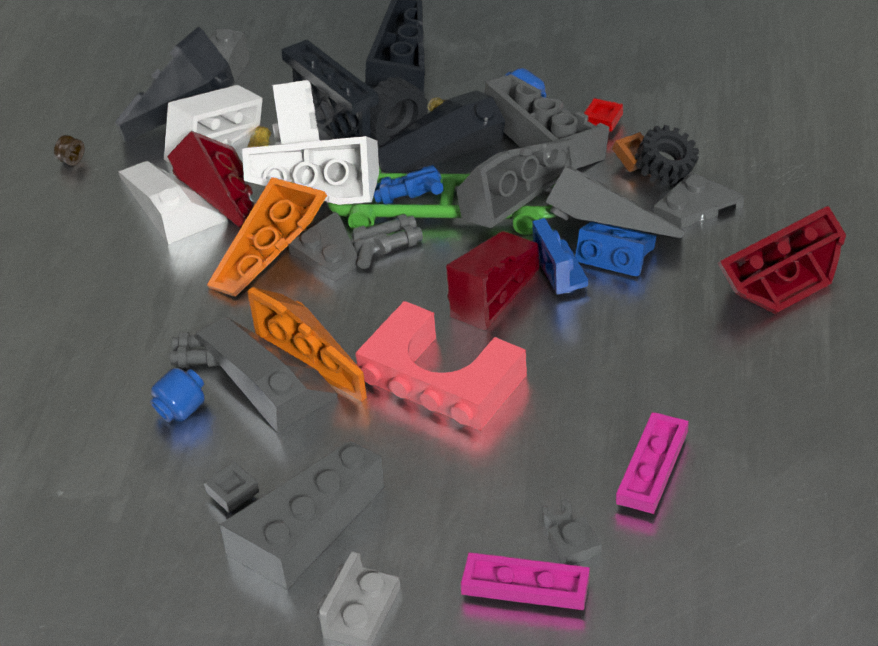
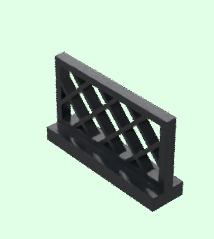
(334, 89)

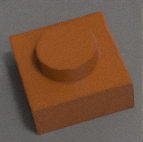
(626, 150)

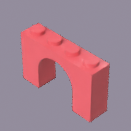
(464, 395)

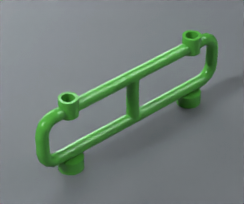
(366, 213)

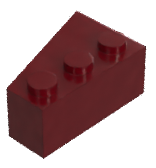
(490, 278)

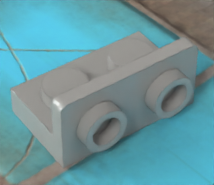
(356, 603)

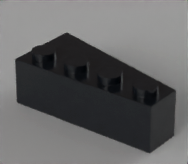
(398, 46)

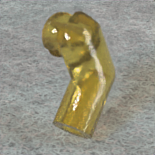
(260, 137)

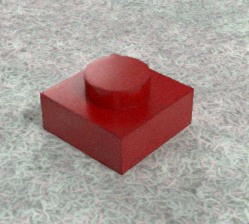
(604, 112)

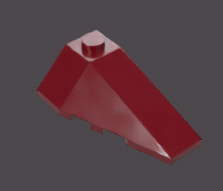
(214, 174)

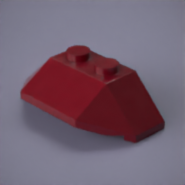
(788, 262)

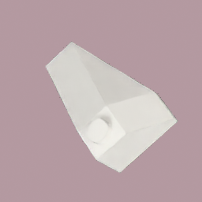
(340, 167)
(170, 202)

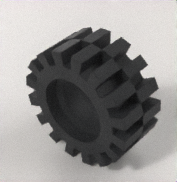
(659, 166)

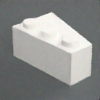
(294, 113)
(219, 114)

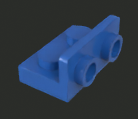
(613, 247)
(557, 259)

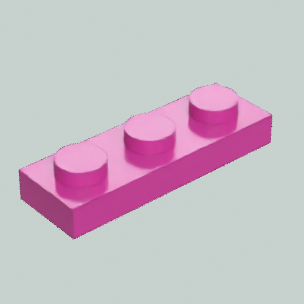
(652, 462)
(525, 581)

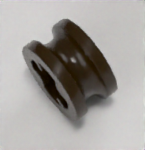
(69, 150)

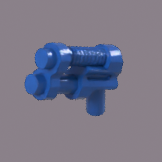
(413, 185)

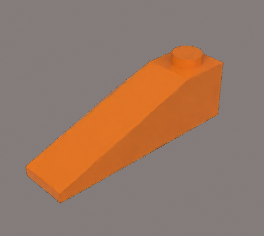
(270, 227)
(299, 333)

